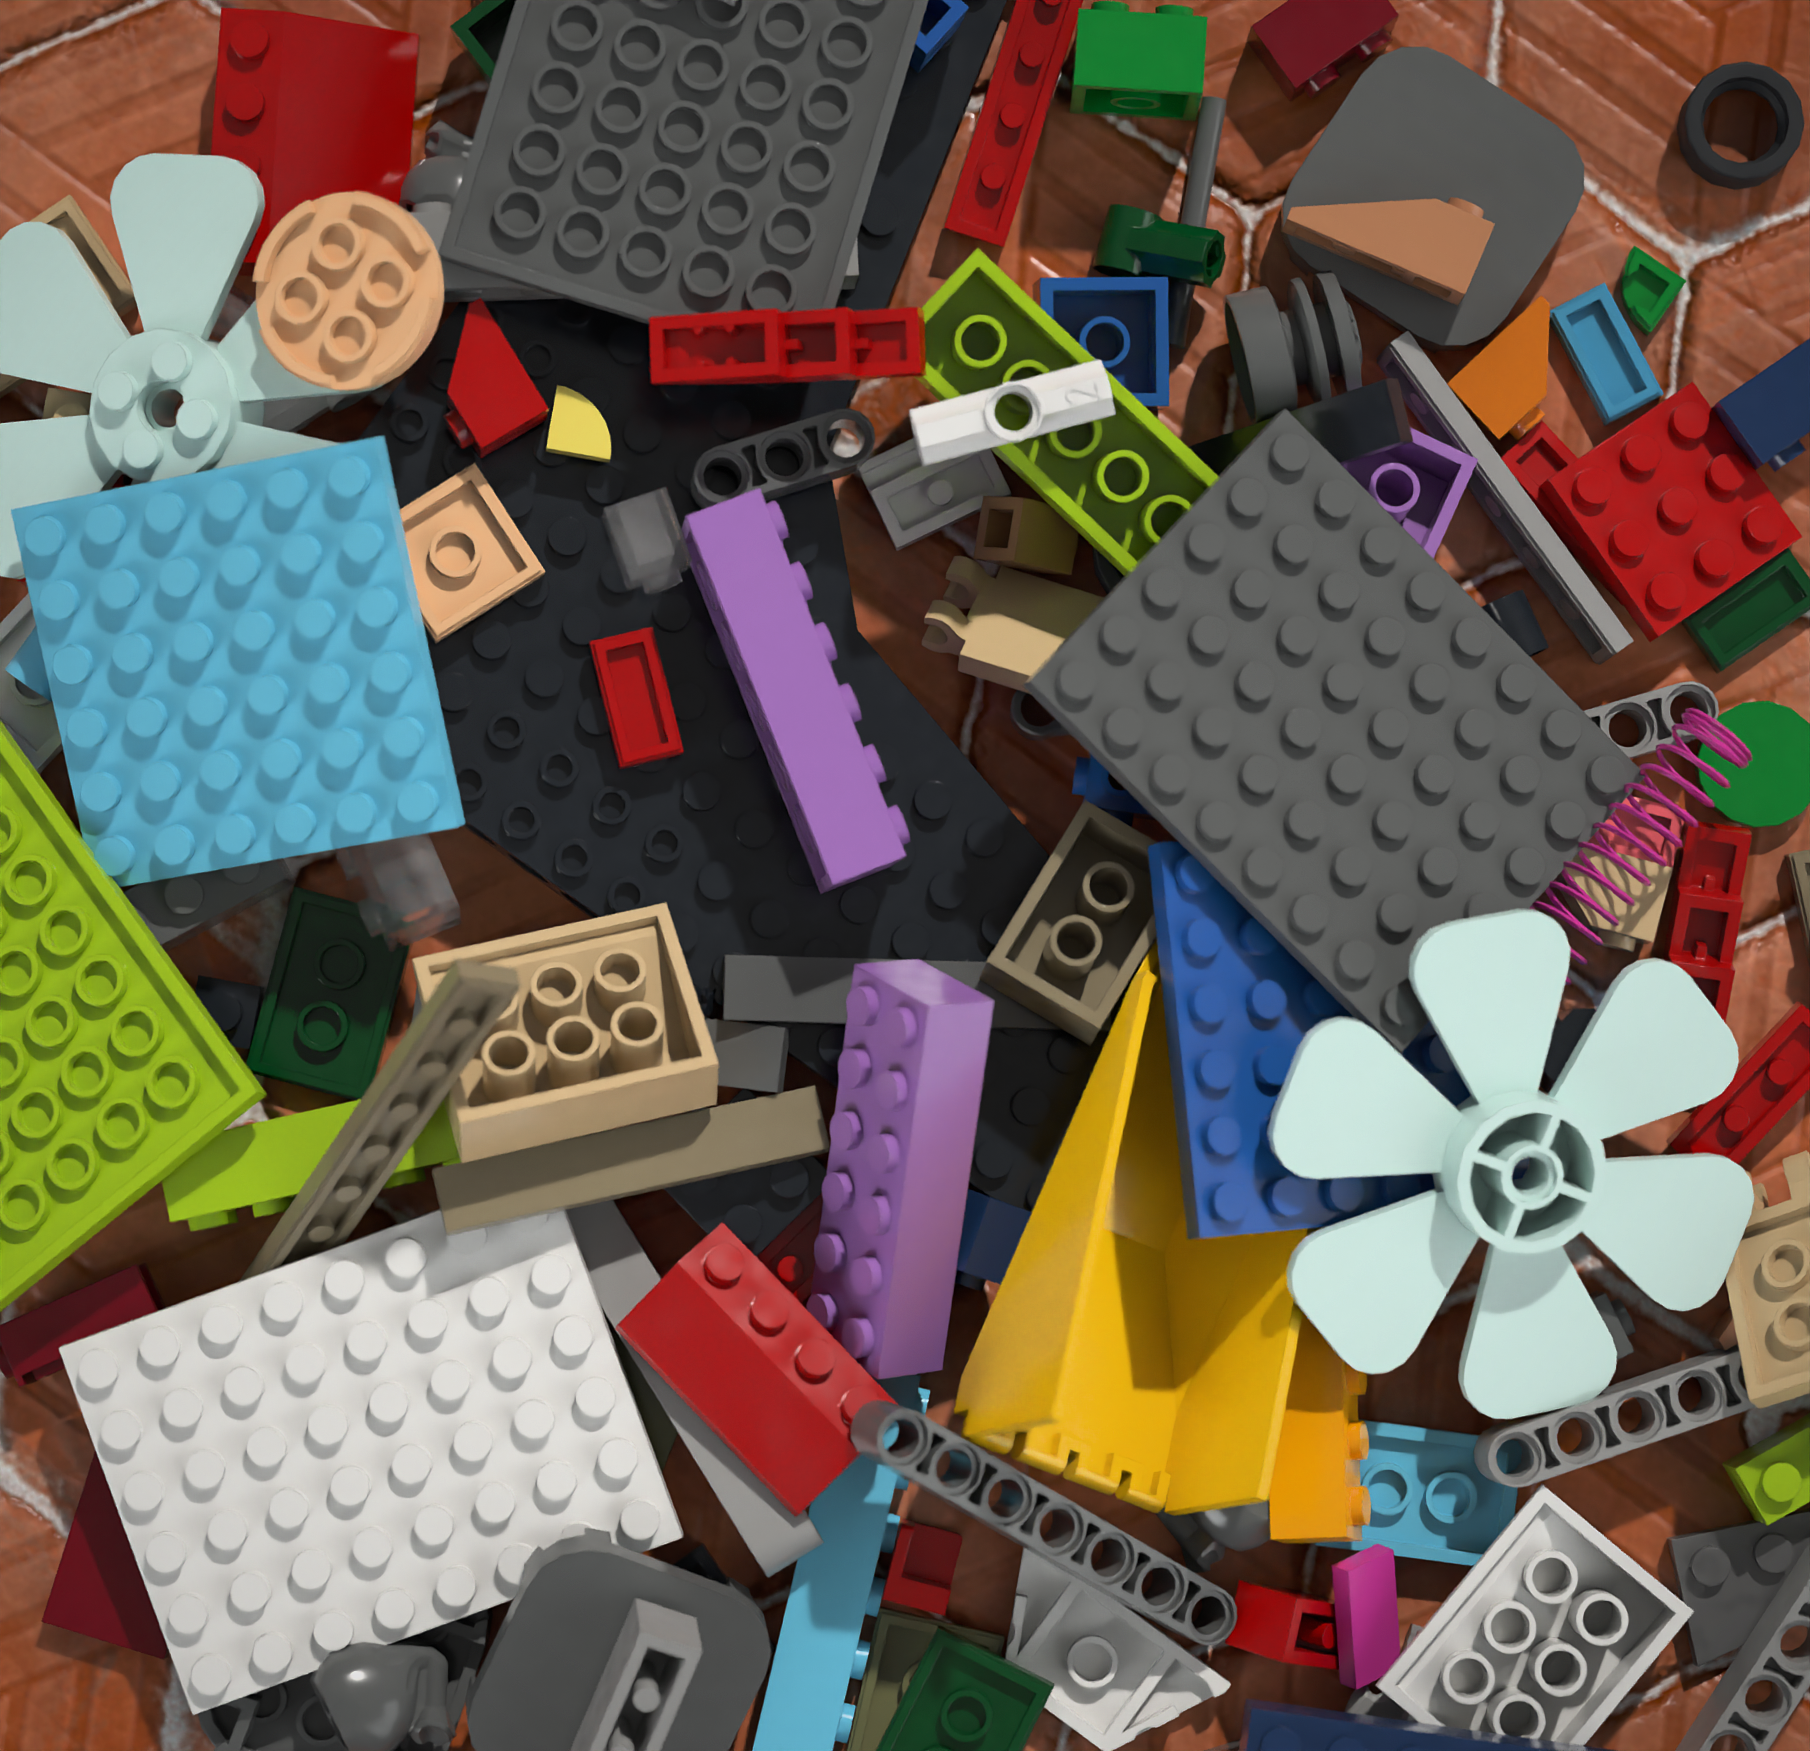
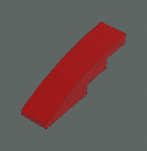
(787, 346)
(1708, 908)

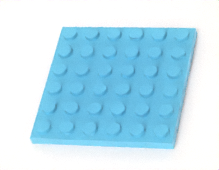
(239, 664)

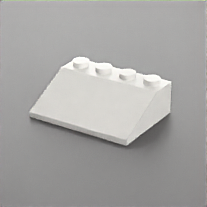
(1538, 1633)

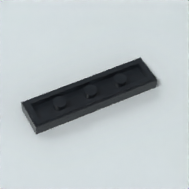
(1345, 425)

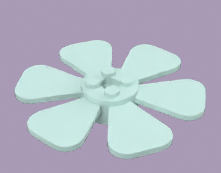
(183, 243)
(1367, 1112)

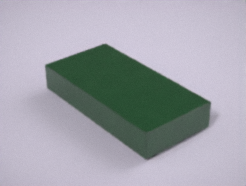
(1750, 611)

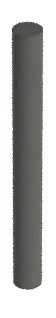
(1196, 207)

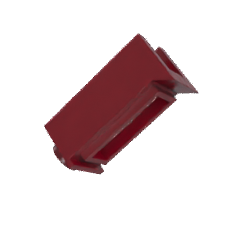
(33, 1340)

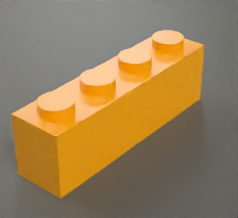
(1319, 1449)

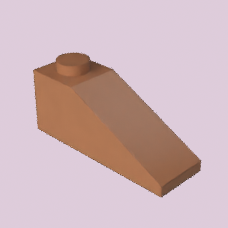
(1409, 240)

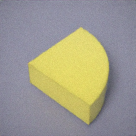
(577, 428)

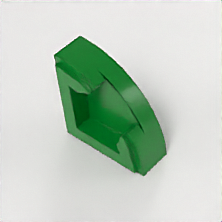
(1647, 289)

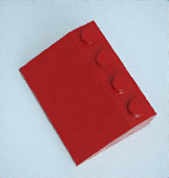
(313, 108)

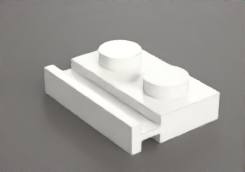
(928, 498)

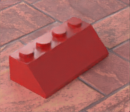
(754, 1367)

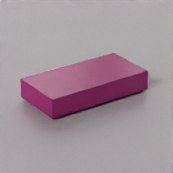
(1366, 1615)

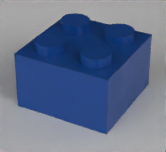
(1117, 322)

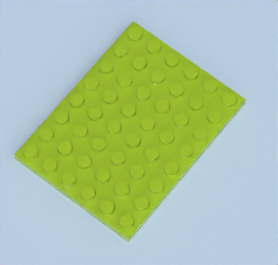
(101, 1042)

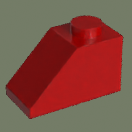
(489, 388)
(1285, 1625)

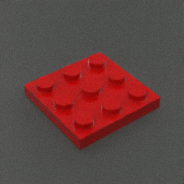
(1670, 511)

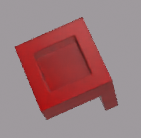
(922, 1567)

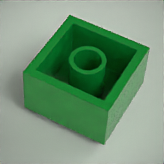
(1138, 62)

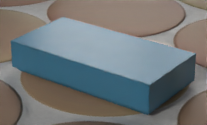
(1604, 354)

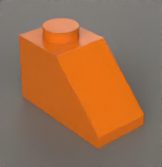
(1509, 375)

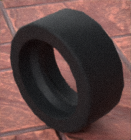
(1770, 87)

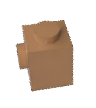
(1025, 536)

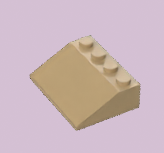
(588, 1041)

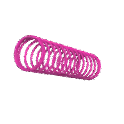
(1696, 723)

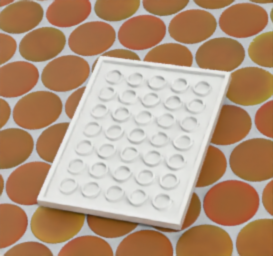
(364, 1444)

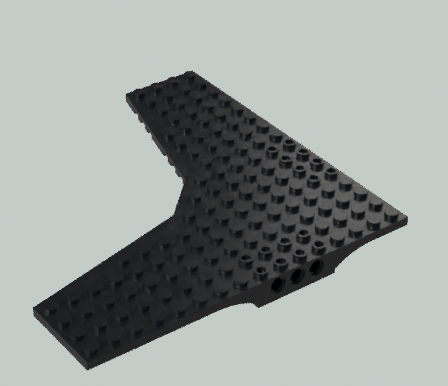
(711, 822)

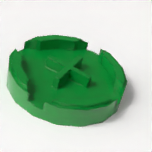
(1778, 778)

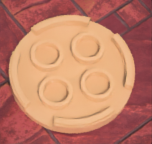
(348, 291)

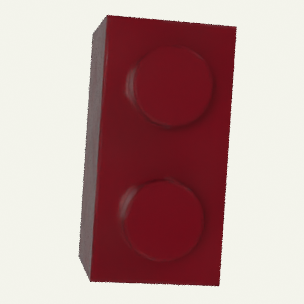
(1311, 39)

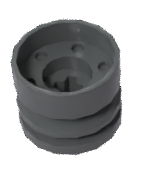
(1293, 346)

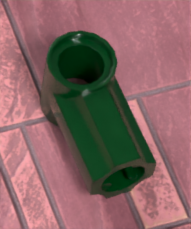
(1147, 246)

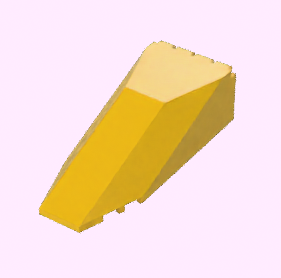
(1115, 1335)

